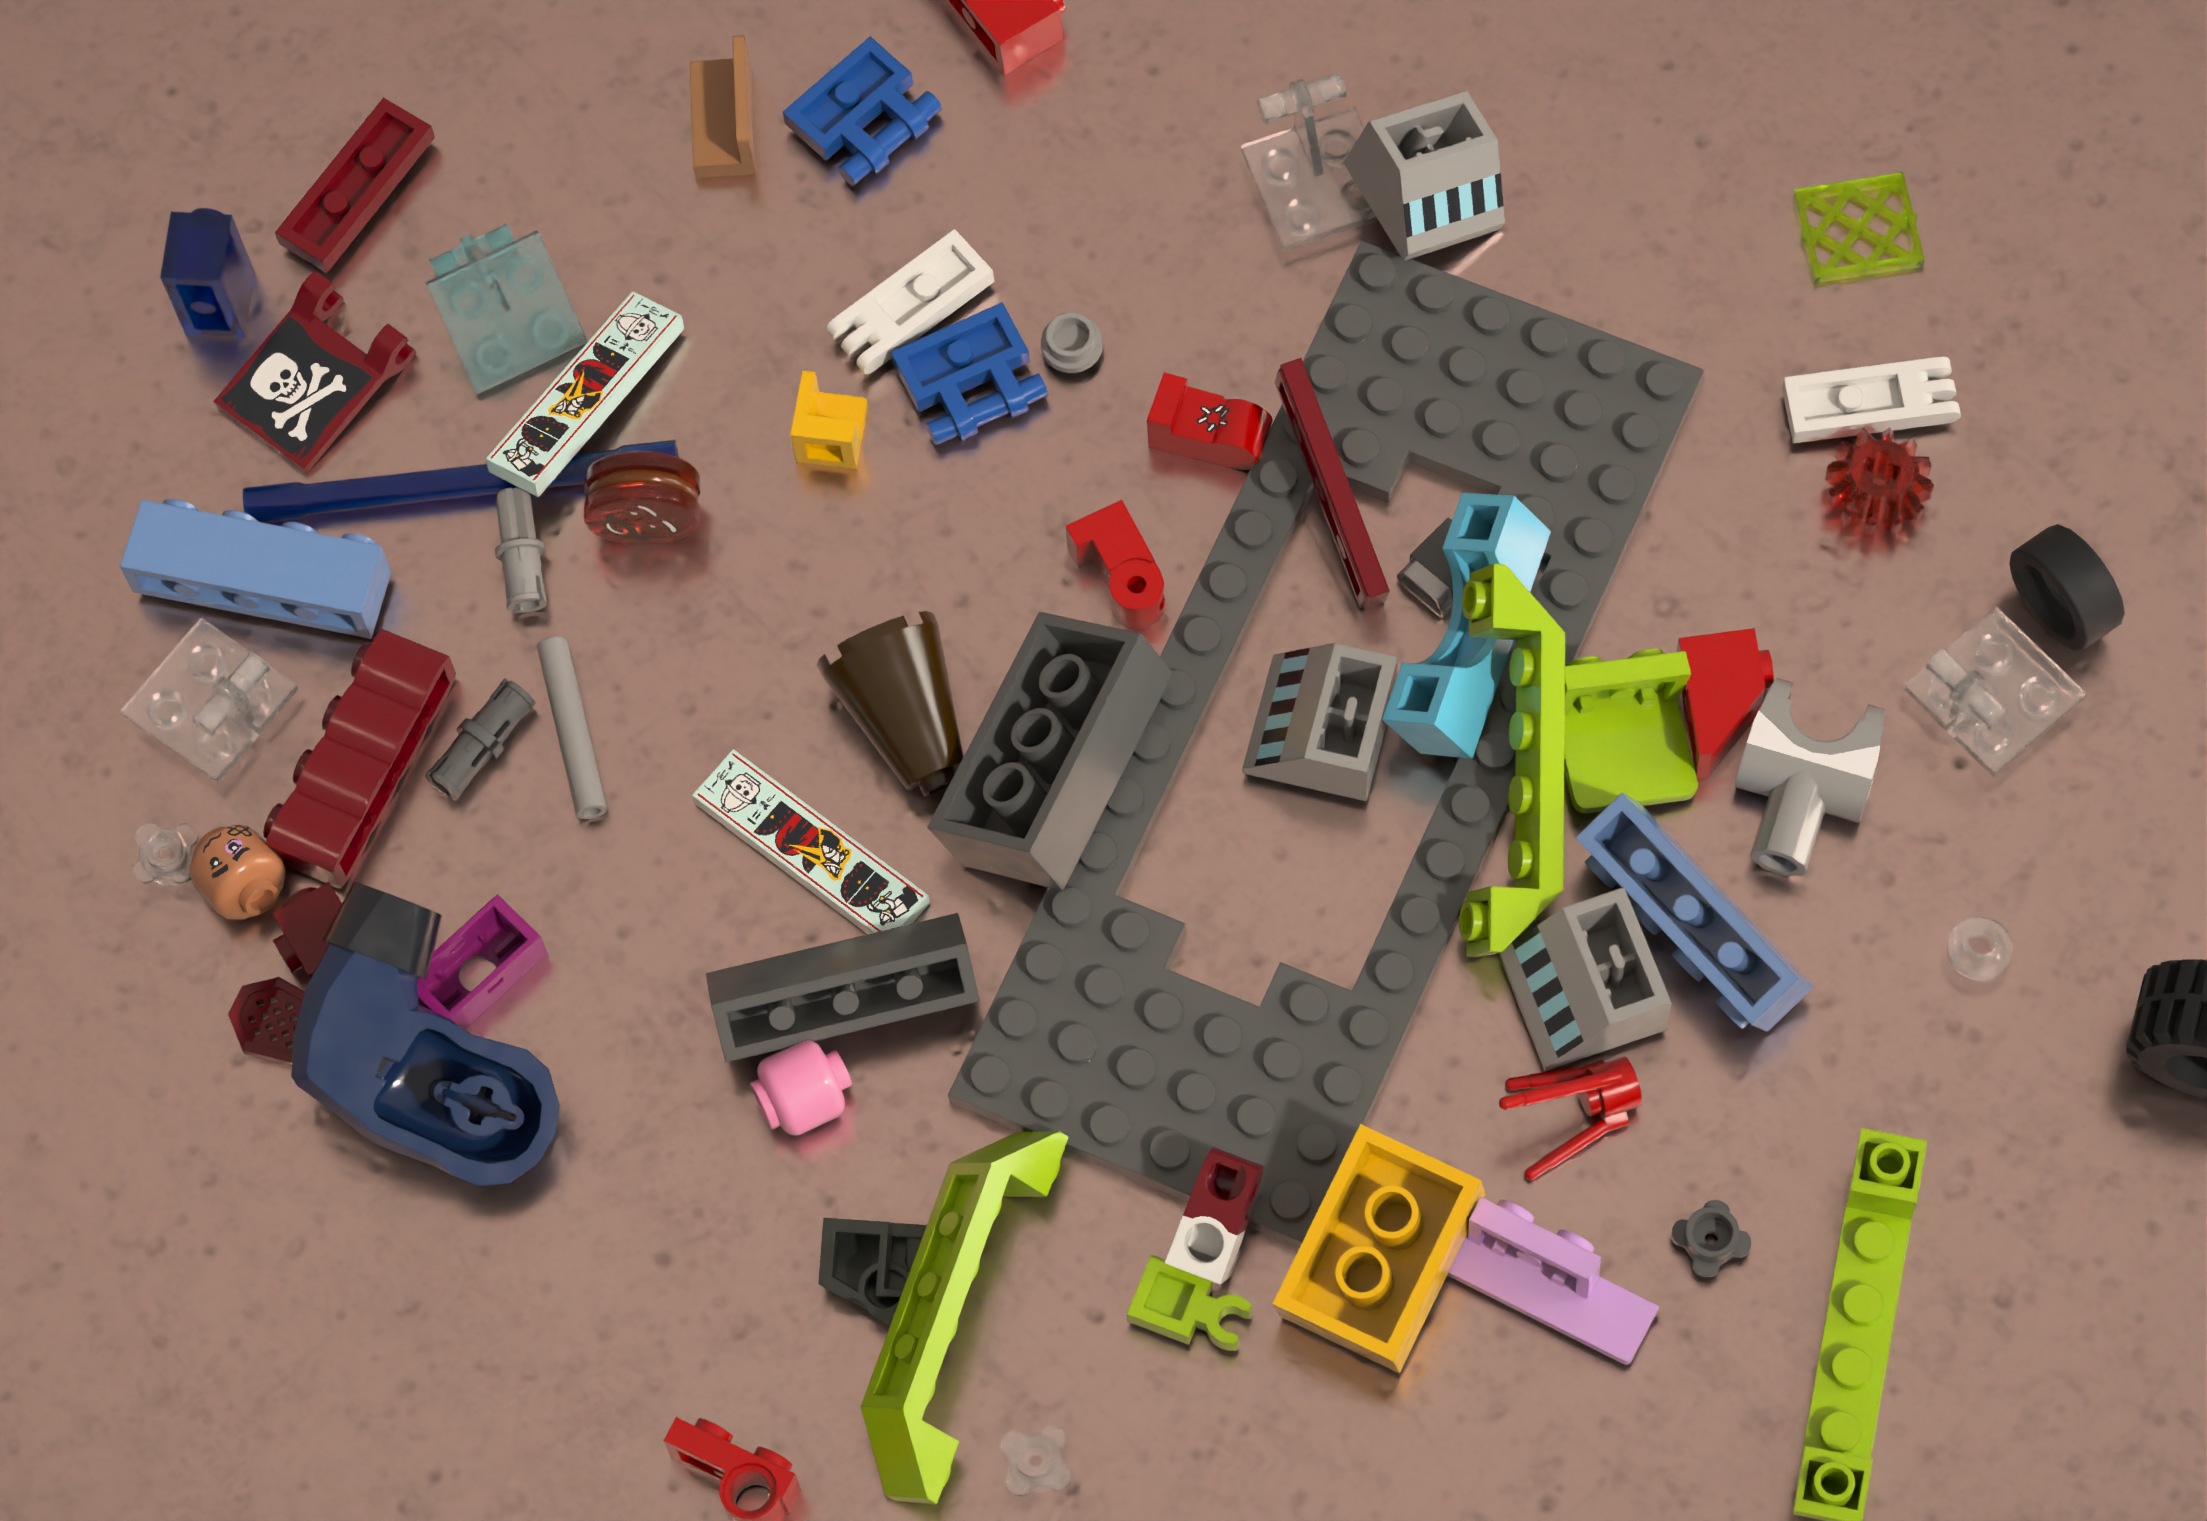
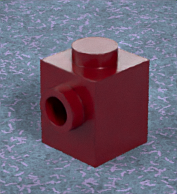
(304, 925)

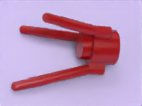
(1602, 1089)

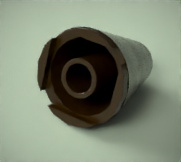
(901, 698)

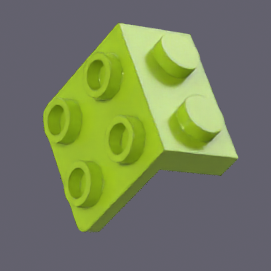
(1627, 730)

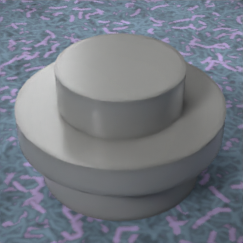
(1071, 343)

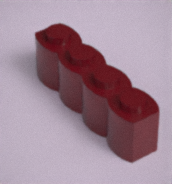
(360, 758)

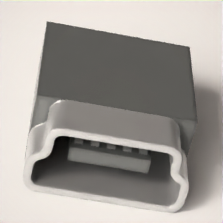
(1429, 572)

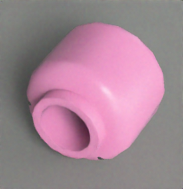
(801, 1087)

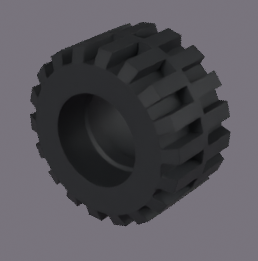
(2171, 1026)

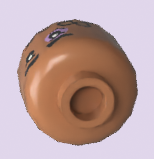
(235, 869)

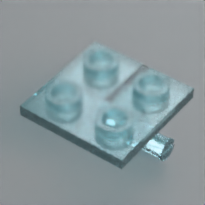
(503, 305)

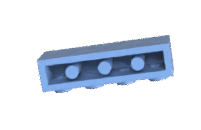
(256, 567)
(1695, 913)

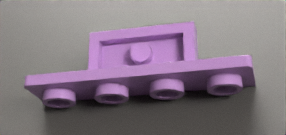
(1550, 1280)

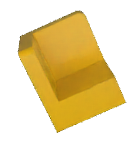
(827, 426)

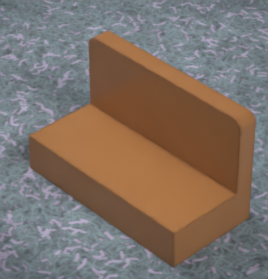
(723, 115)

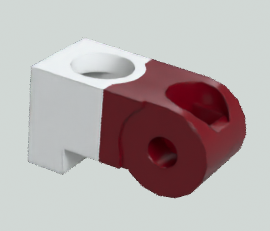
(1216, 1217)

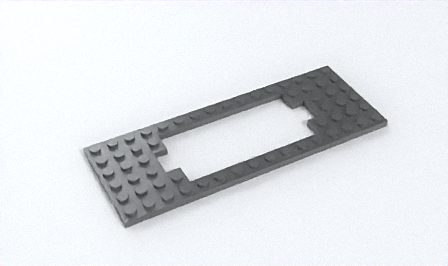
(1089, 1016)

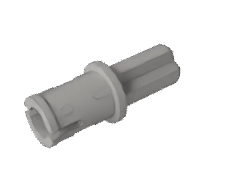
(520, 552)

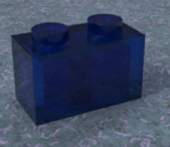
(207, 273)

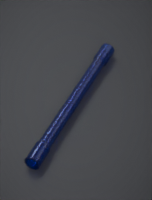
(299, 500)

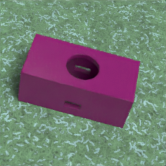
(490, 934)

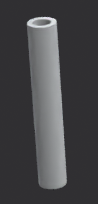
(571, 727)

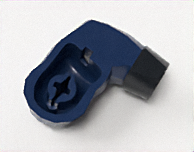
(405, 1069)

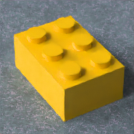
(1379, 1248)

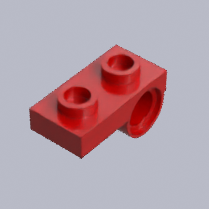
(710, 1451)

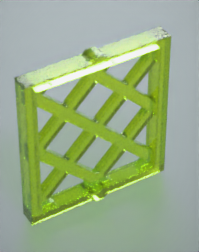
(1854, 189)

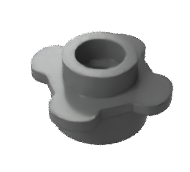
(1713, 1219)

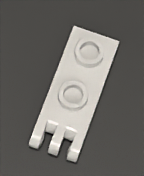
(911, 301)
(1870, 398)

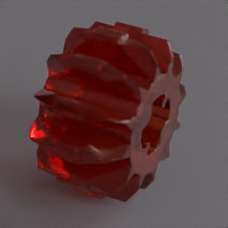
(1882, 459)

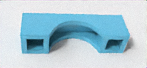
(1447, 697)

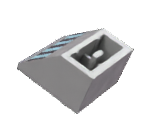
(1430, 174)
(1322, 719)
(1587, 980)

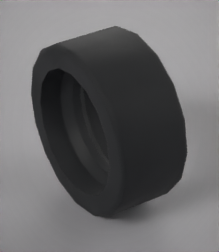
(2067, 587)

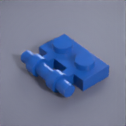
(849, 99)
(964, 357)

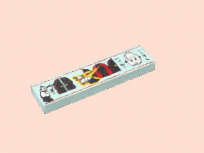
(585, 394)
(809, 847)

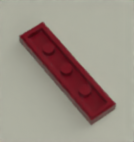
(1331, 484)

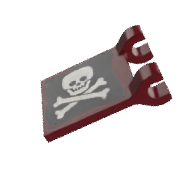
(310, 378)

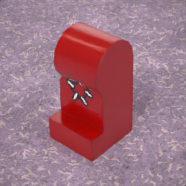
(1206, 425)
(1124, 562)

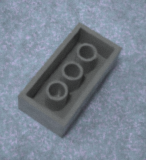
(1050, 750)

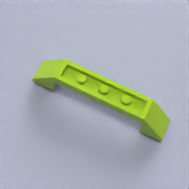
(1505, 609)
(1858, 1327)
(909, 1452)

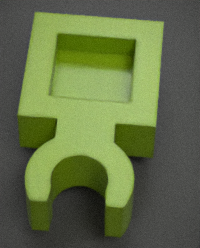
(1179, 1302)

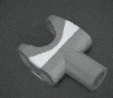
(1804, 779)

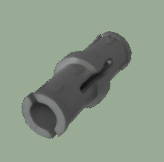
(480, 739)

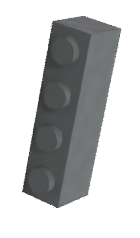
(842, 987)

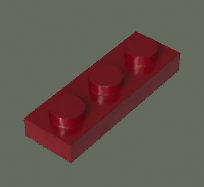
(355, 185)

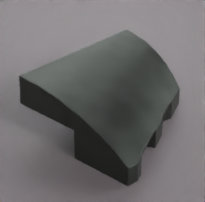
(868, 1262)

